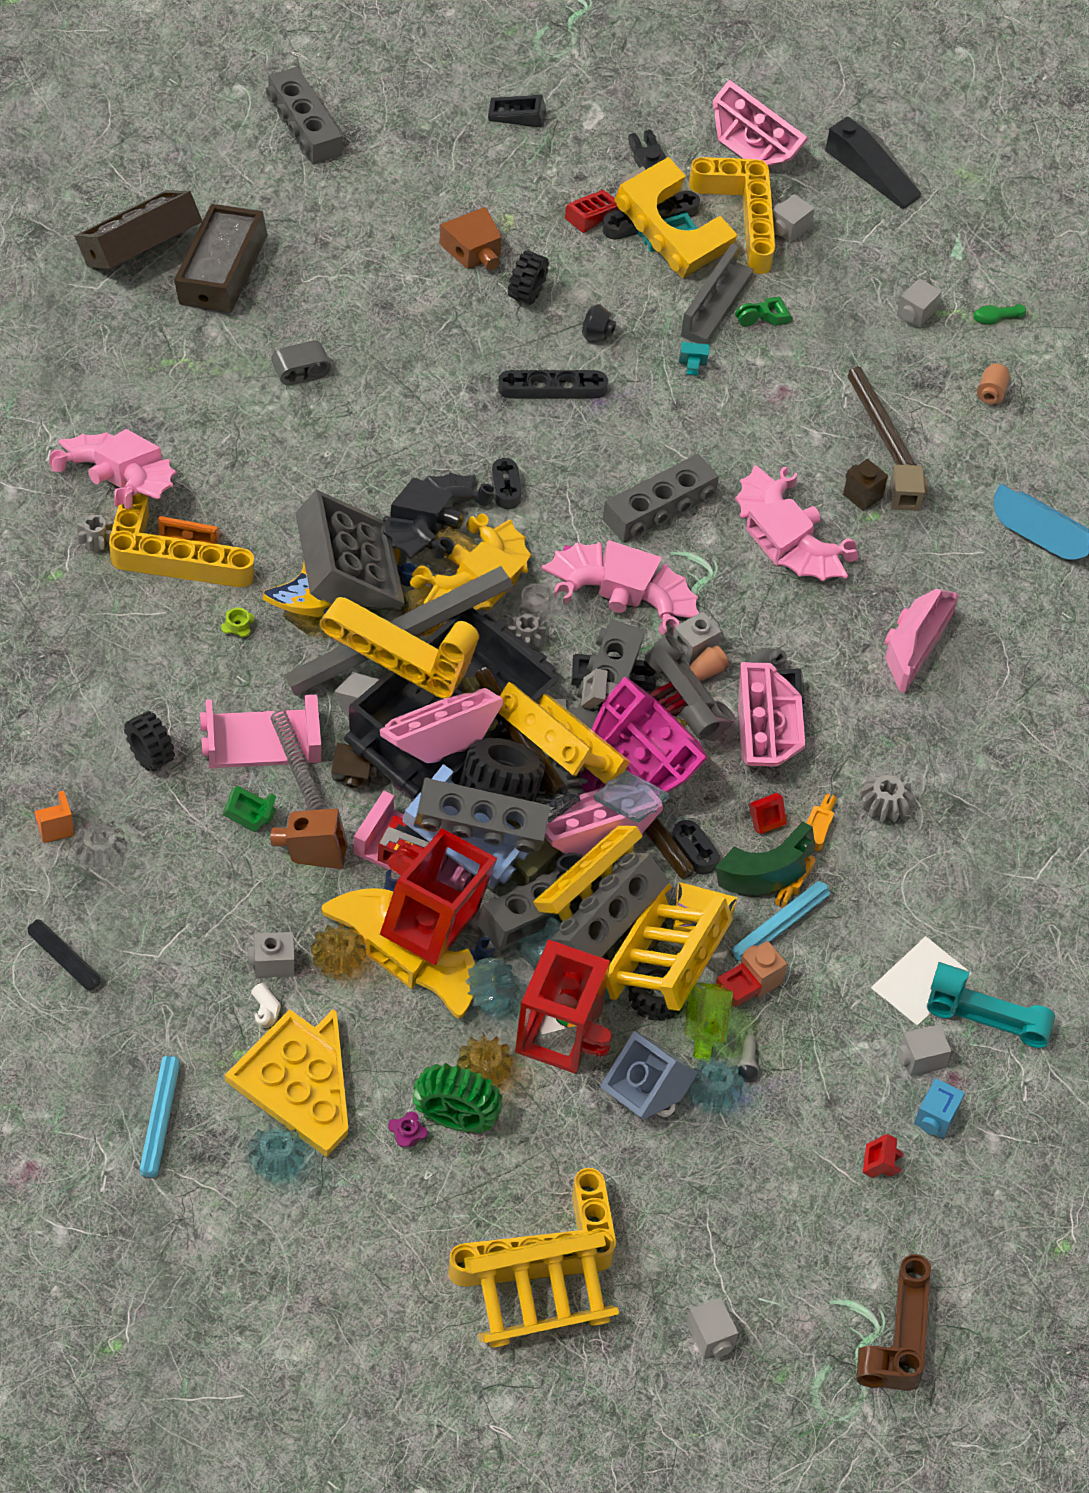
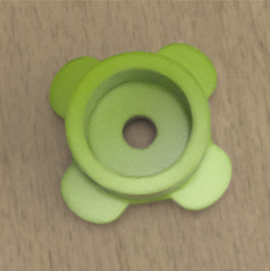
(241, 616)

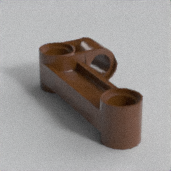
(881, 1365)

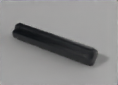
(64, 955)

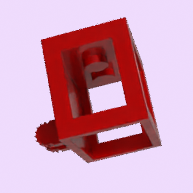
(425, 912)
(571, 989)

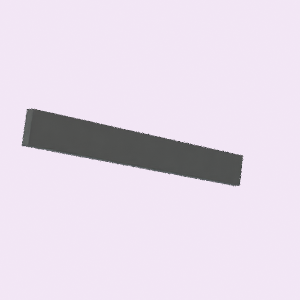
(413, 622)

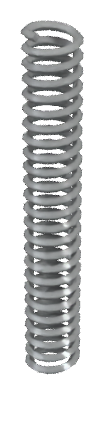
(295, 770)

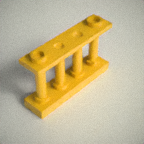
(561, 734)
(582, 874)
(686, 965)
(519, 1261)

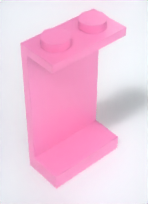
(251, 736)
(373, 828)

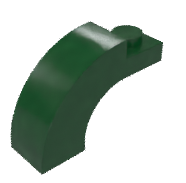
(769, 870)

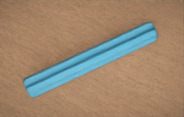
(784, 918)
(159, 1117)

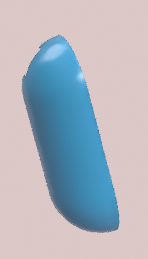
(1041, 523)

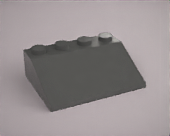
(347, 553)

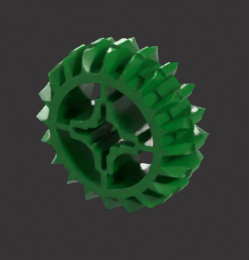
(457, 1098)

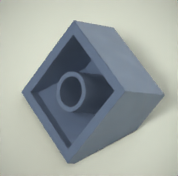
(647, 1077)

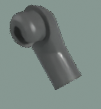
(768, 655)

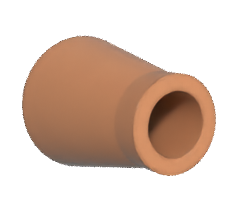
(710, 663)

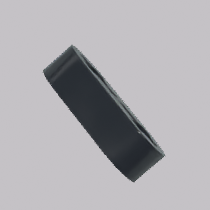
(501, 483)
(698, 845)

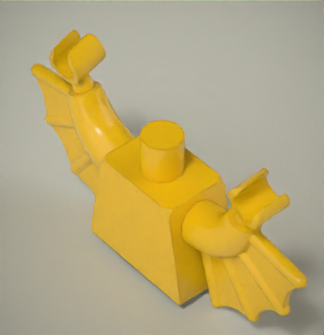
(500, 547)

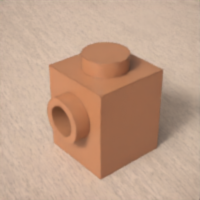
(765, 965)

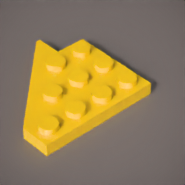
(298, 1079)

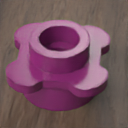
(407, 1138)

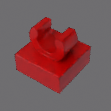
(768, 813)
(741, 983)
(881, 1157)

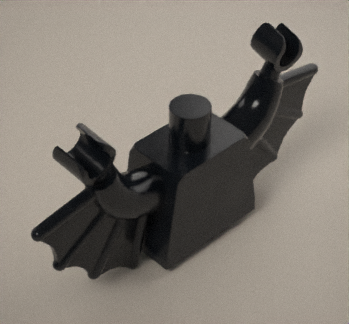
(427, 508)

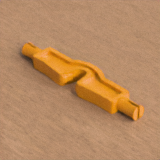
(821, 820)

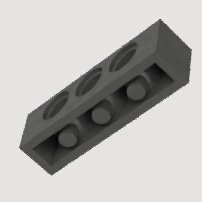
(304, 115)
(660, 498)
(616, 638)
(499, 809)
(627, 893)
(516, 916)

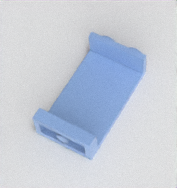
(506, 854)

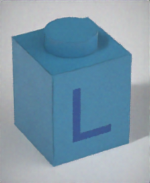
(939, 1108)

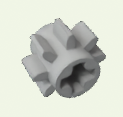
(94, 532)
(528, 629)

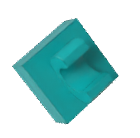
(693, 355)

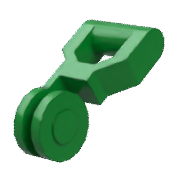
(750, 313)

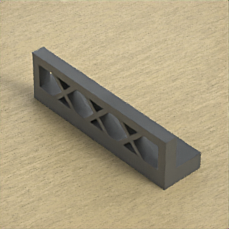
(716, 298)

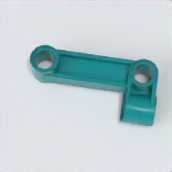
(952, 998)

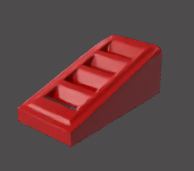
(584, 222)

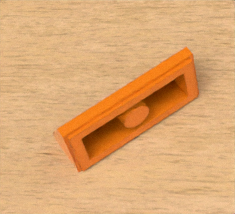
(188, 530)

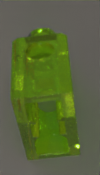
(707, 1003)

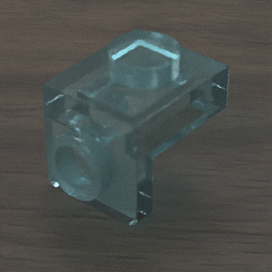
(533, 945)

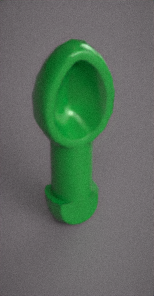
(992, 314)

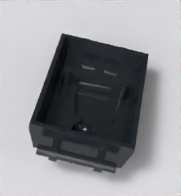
(395, 696)

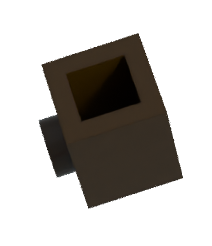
(865, 484)
(351, 769)

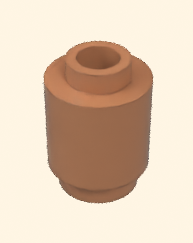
(993, 384)

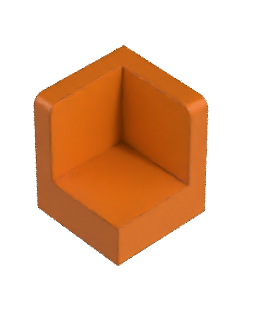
(55, 821)

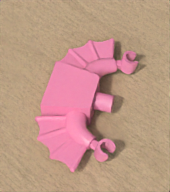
(120, 459)
(786, 530)
(624, 578)

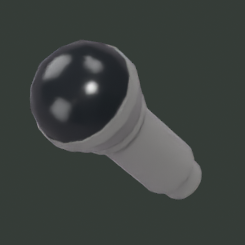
(747, 1065)

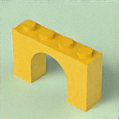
(681, 249)

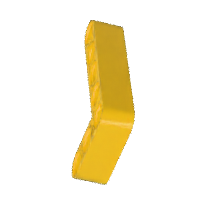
(751, 181)
(171, 556)
(399, 651)
(584, 1204)

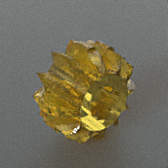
(338, 950)
(496, 1057)

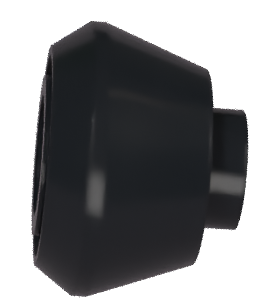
(598, 324)

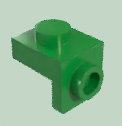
(249, 809)

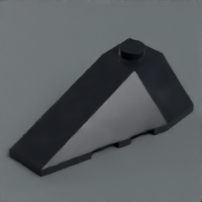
(871, 160)

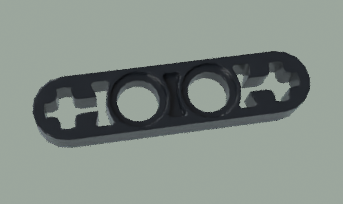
(619, 225)
(552, 379)

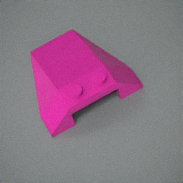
(648, 737)

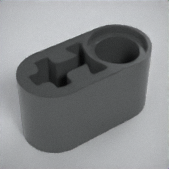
(301, 363)

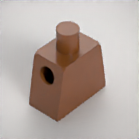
(472, 239)
(313, 838)

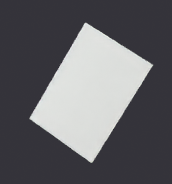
(910, 979)

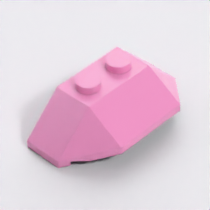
(754, 129)
(917, 634)
(768, 716)
(444, 725)
(587, 824)

